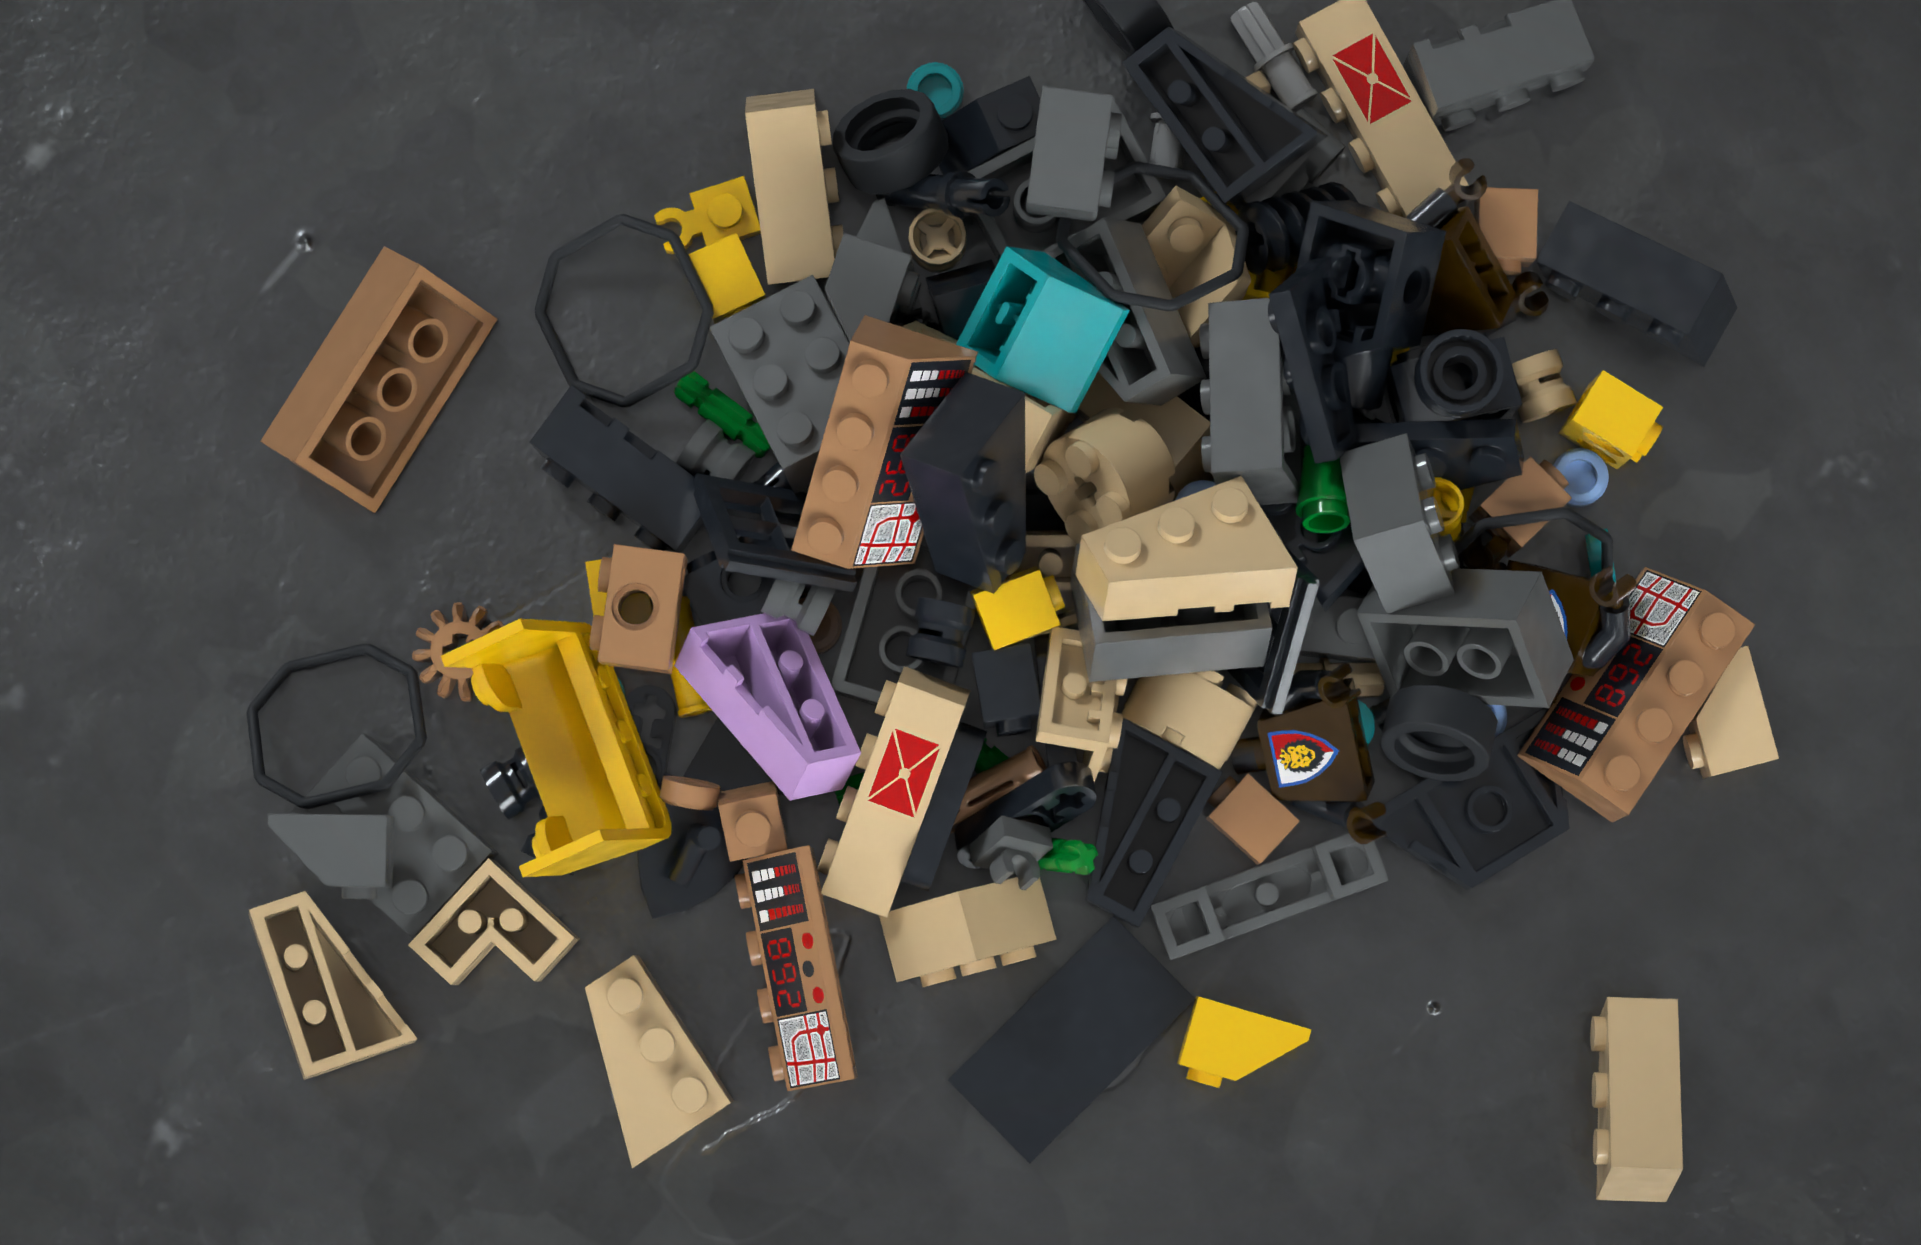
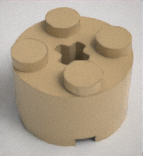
(1105, 472)
(1192, 713)

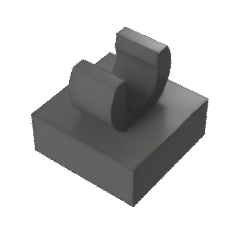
(1012, 849)

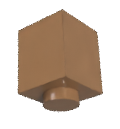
(1509, 225)
(1250, 817)
(752, 821)

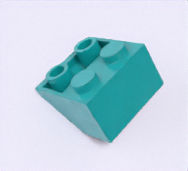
(1042, 328)

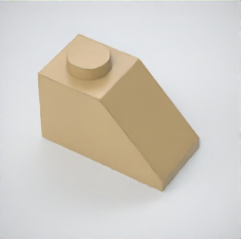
(1731, 724)

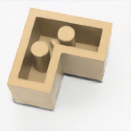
(492, 912)
(967, 931)

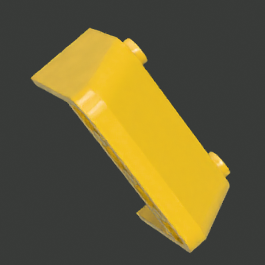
(574, 739)

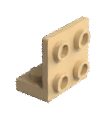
(1192, 248)
(1077, 710)

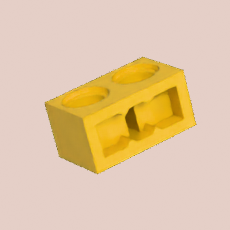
(1613, 421)

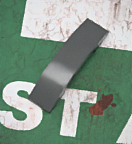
(1267, 894)

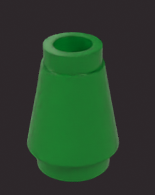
(1322, 495)

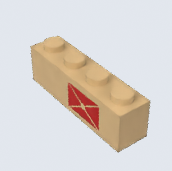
(1376, 103)
(894, 791)

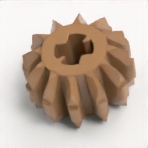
(448, 639)

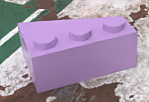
(774, 699)

